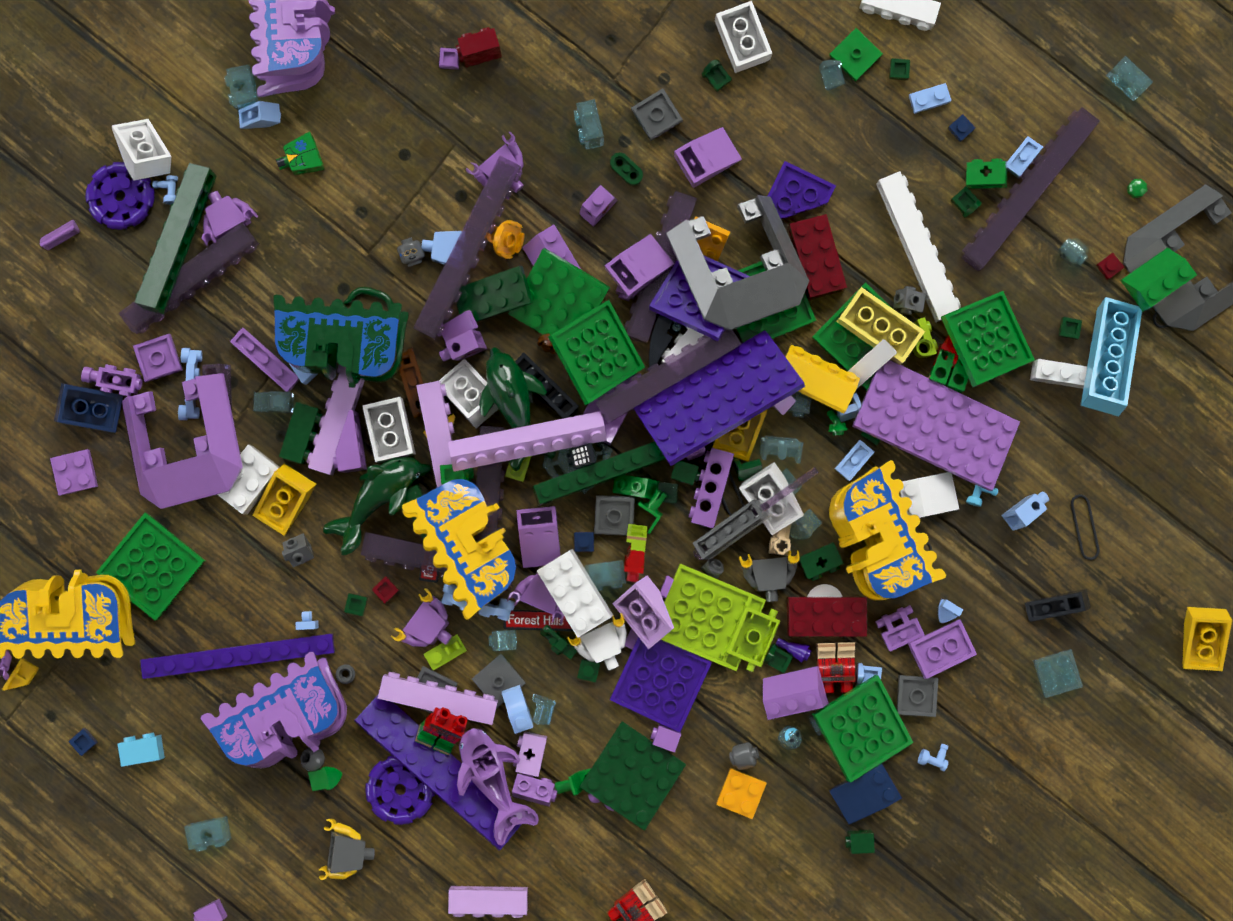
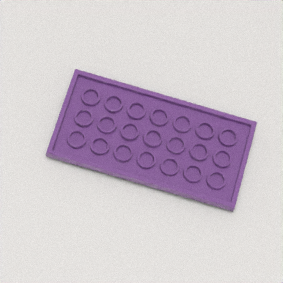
(936, 424)

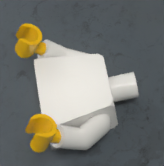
(602, 643)

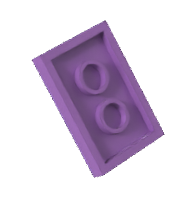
(942, 649)

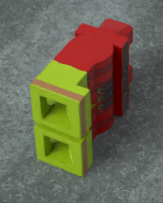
(635, 554)

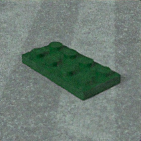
(495, 294)

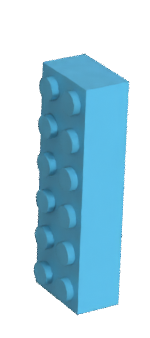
(1111, 357)

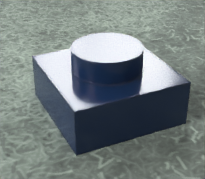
(961, 128)
(583, 541)
(83, 741)

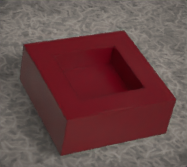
(1110, 266)
(385, 589)

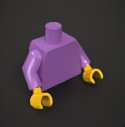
(426, 624)

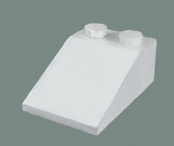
(142, 149)
(465, 390)
(763, 487)
(930, 495)

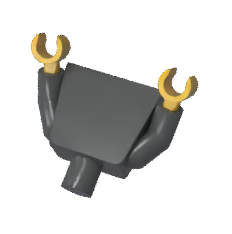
(770, 573)

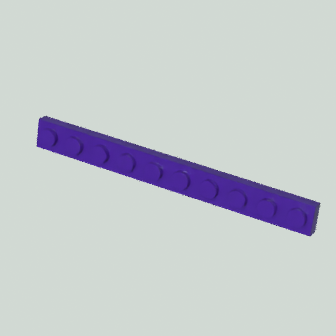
(236, 656)

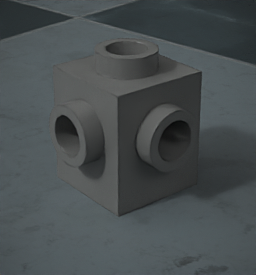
(909, 300)
(297, 550)

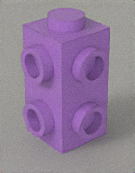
(534, 790)

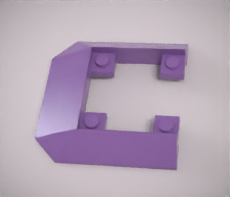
(217, 453)

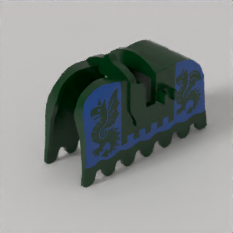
(357, 338)

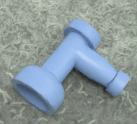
(170, 183)
(939, 761)

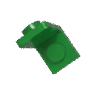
(448, 474)
(635, 486)

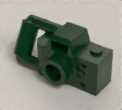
(559, 642)

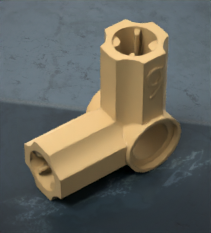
(780, 542)

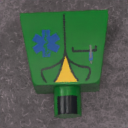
(301, 156)

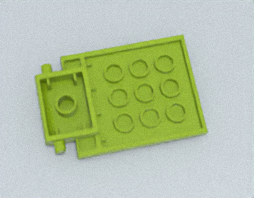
(718, 620)

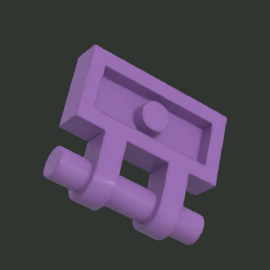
(903, 633)

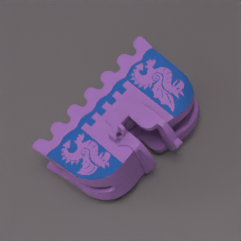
(289, 43)
(295, 706)

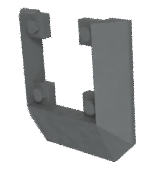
(751, 298)
(1189, 304)

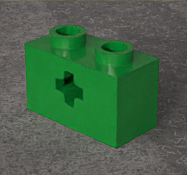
(996, 178)

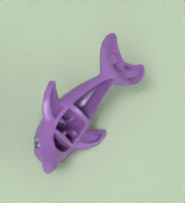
(484, 766)

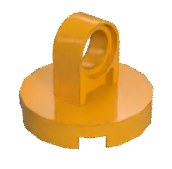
(507, 239)

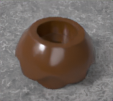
(546, 345)

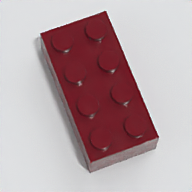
(818, 256)
(827, 616)

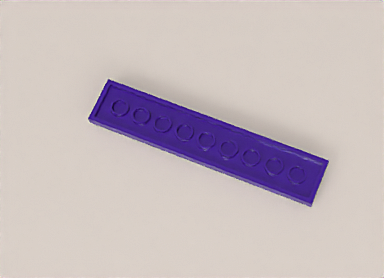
(438, 771)

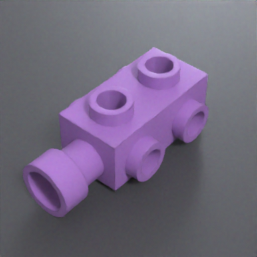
(120, 379)

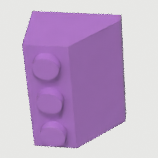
(551, 241)
(793, 693)

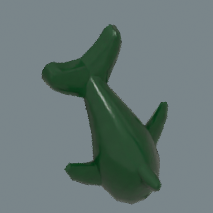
(509, 390)
(381, 485)

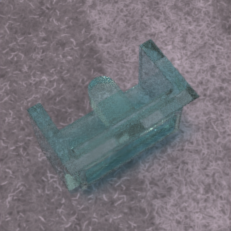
(782, 447)

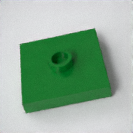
(856, 54)

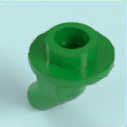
(837, 427)

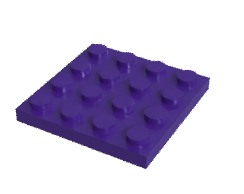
(678, 303)
(661, 682)

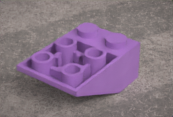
(706, 156)
(638, 266)
(538, 536)

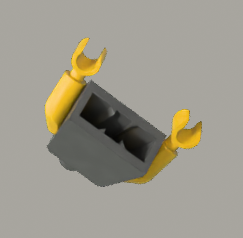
(345, 852)

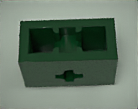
(832, 561)

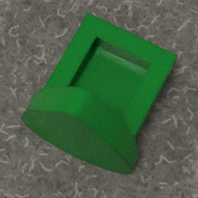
(324, 778)

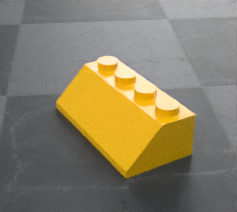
(823, 380)

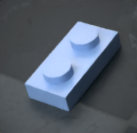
(929, 98)
(1023, 157)
(854, 460)

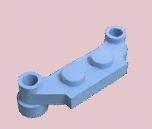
(192, 358)
(502, 611)

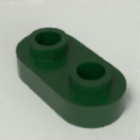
(626, 169)

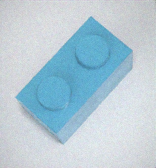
(140, 750)

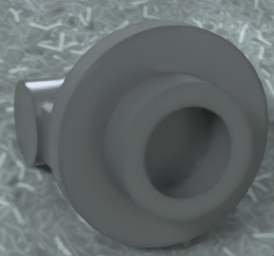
(713, 568)

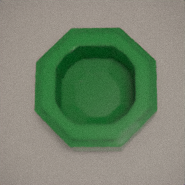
(1137, 188)

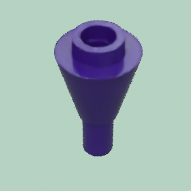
(799, 651)

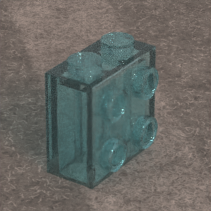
(590, 128)

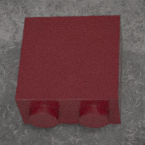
(478, 47)

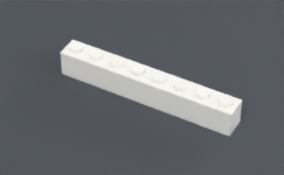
(917, 245)

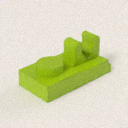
(444, 653)

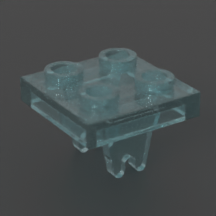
(1057, 673)

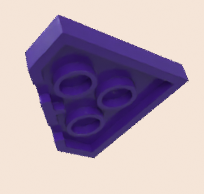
(798, 191)

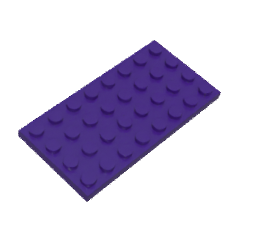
(719, 397)

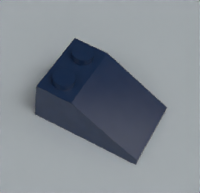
(88, 408)
(865, 794)

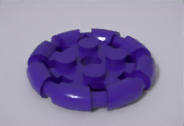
(108, 194)
(392, 798)

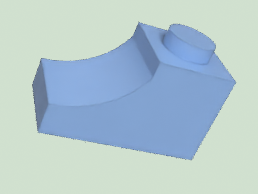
(517, 709)

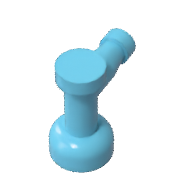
(975, 499)

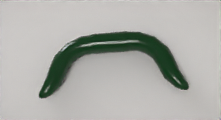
(369, 291)

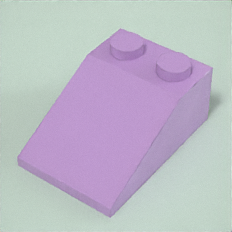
(645, 611)

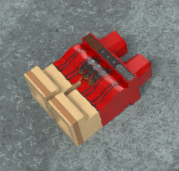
(840, 671)
(638, 905)

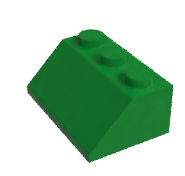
(1158, 278)

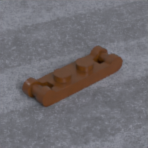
(411, 377)

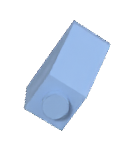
(259, 115)

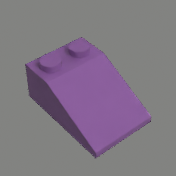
(350, 448)

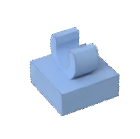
(307, 622)

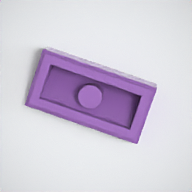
(59, 235)

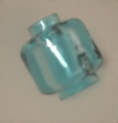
(1073, 251)

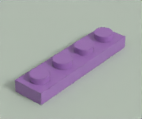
(265, 360)

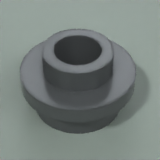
(339, 674)

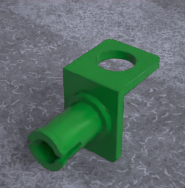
(652, 507)
(572, 783)

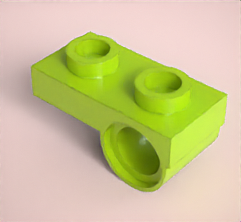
(925, 339)

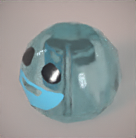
(790, 738)

